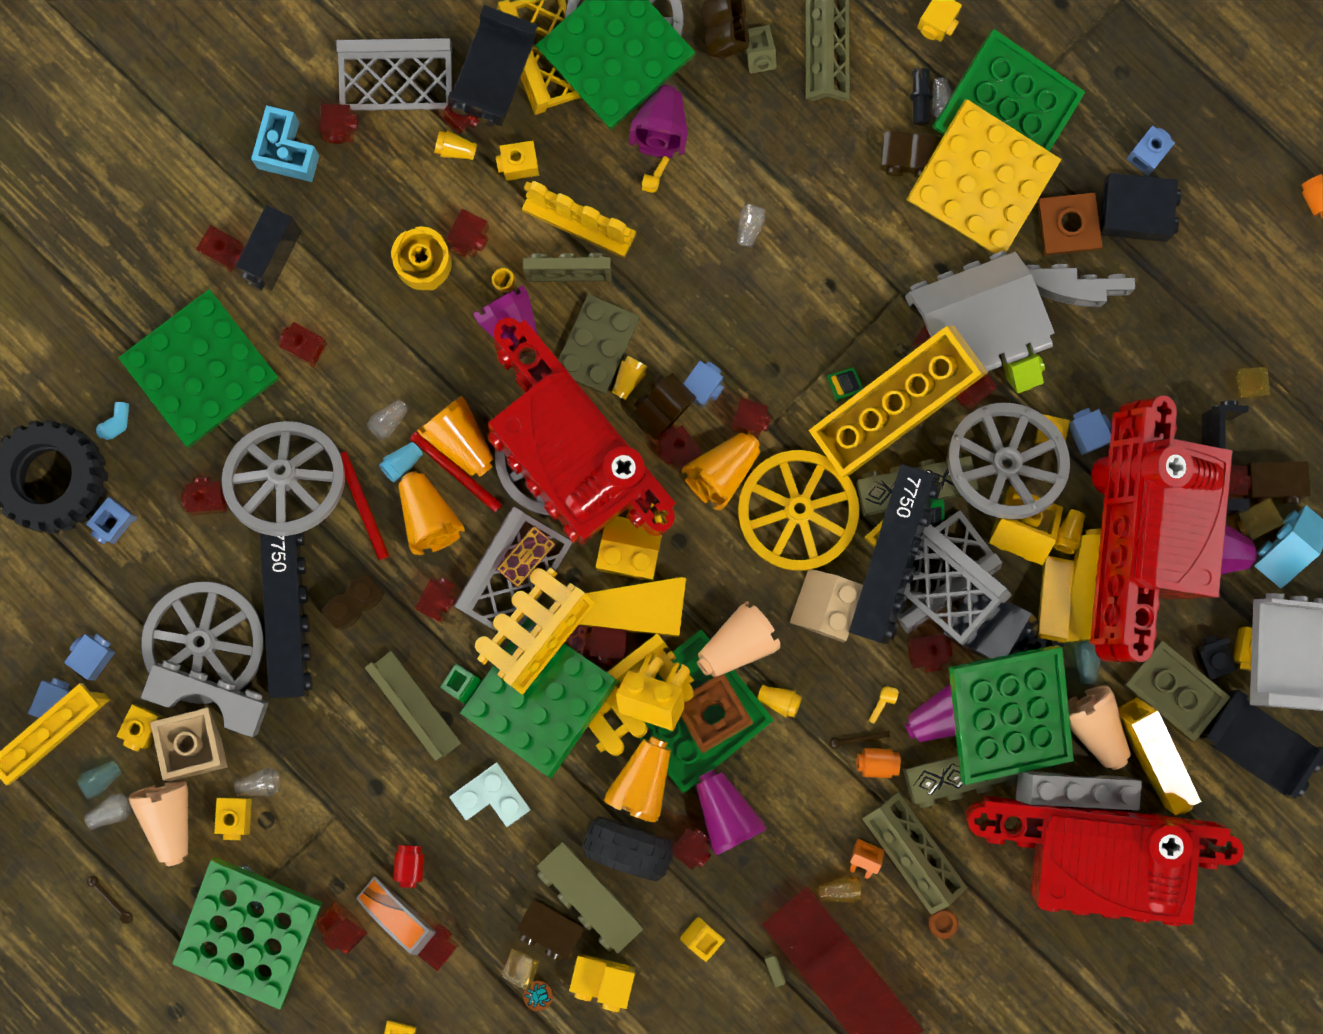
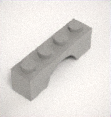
(240, 710)
(1078, 791)

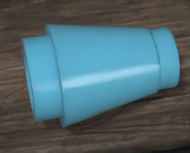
(401, 461)

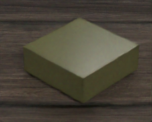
(774, 970)

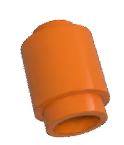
(1314, 194)
(878, 763)

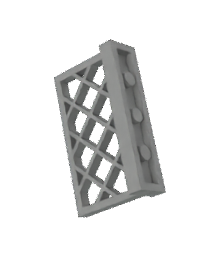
(394, 49)
(491, 559)
(990, 562)
(964, 567)

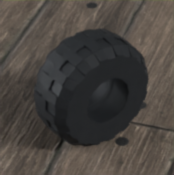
(627, 849)

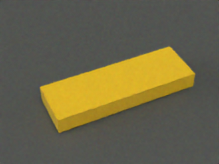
(1055, 599)

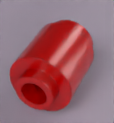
(408, 866)

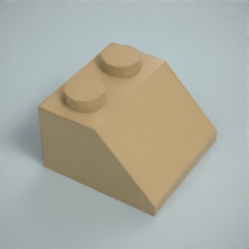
(826, 604)
(188, 745)

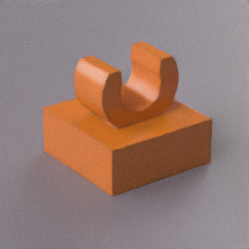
(867, 857)

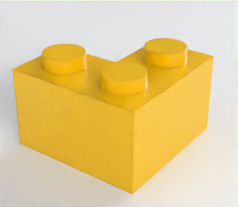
(603, 980)

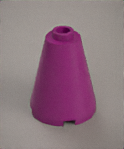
(933, 718)
(726, 813)

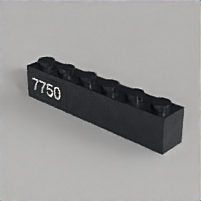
(895, 554)
(285, 616)

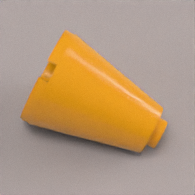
(459, 437)
(722, 469)
(427, 515)
(642, 781)

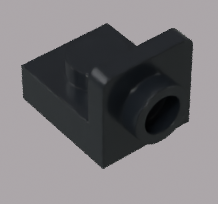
(1216, 656)

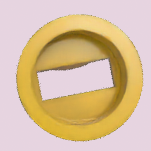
(500, 277)

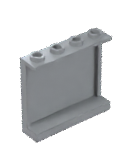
(1287, 653)

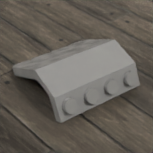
(990, 306)

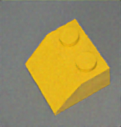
(1027, 536)
(628, 550)

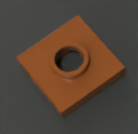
(1057, 239)
(714, 692)

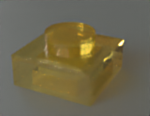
(1252, 382)
(520, 969)

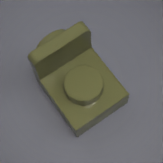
(761, 50)

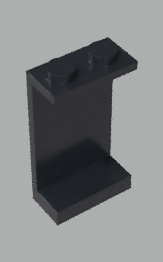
(493, 66)
(1215, 435)
(1263, 746)

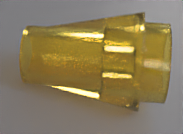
(841, 890)

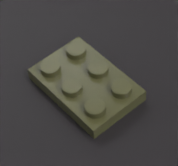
(567, 268)
(598, 343)
(1177, 691)

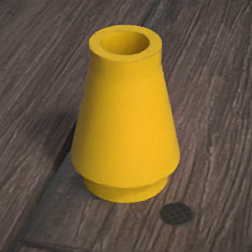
(453, 146)
(628, 377)
(1070, 532)
(782, 701)

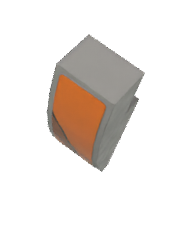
(395, 916)

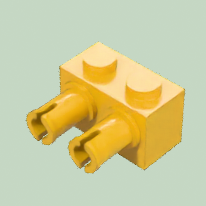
(652, 699)

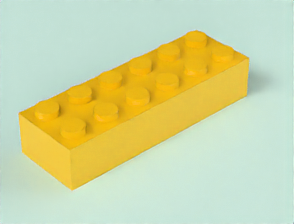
(898, 400)

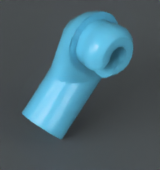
(116, 424)

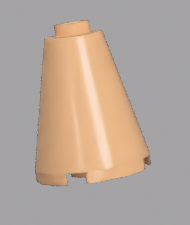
(738, 642)
(1099, 726)
(164, 819)

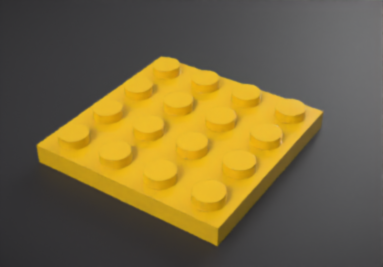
(983, 178)

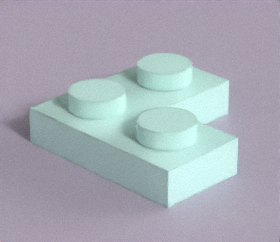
(491, 788)

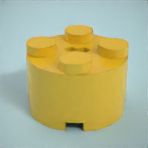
(414, 244)

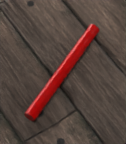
(456, 472)
(363, 508)

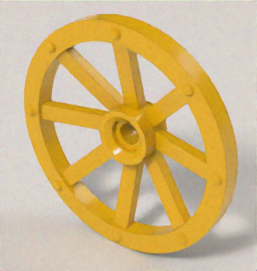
(794, 518)

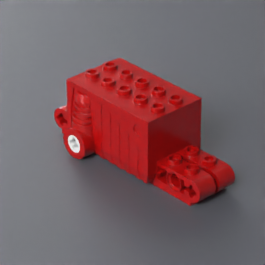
(569, 446)
(1157, 526)
(1110, 858)

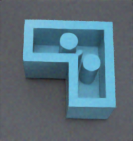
(277, 149)
(1294, 549)

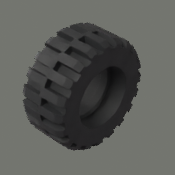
(85, 482)

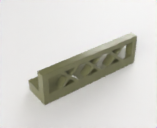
(820, 47)
(413, 706)
(911, 857)

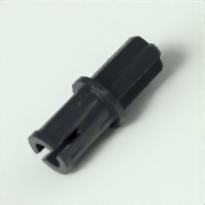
(921, 97)

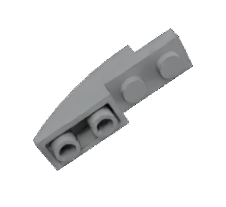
(1063, 286)

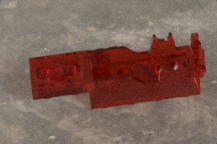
(837, 969)

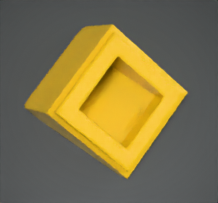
(702, 939)

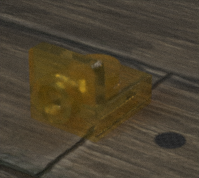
(1260, 519)

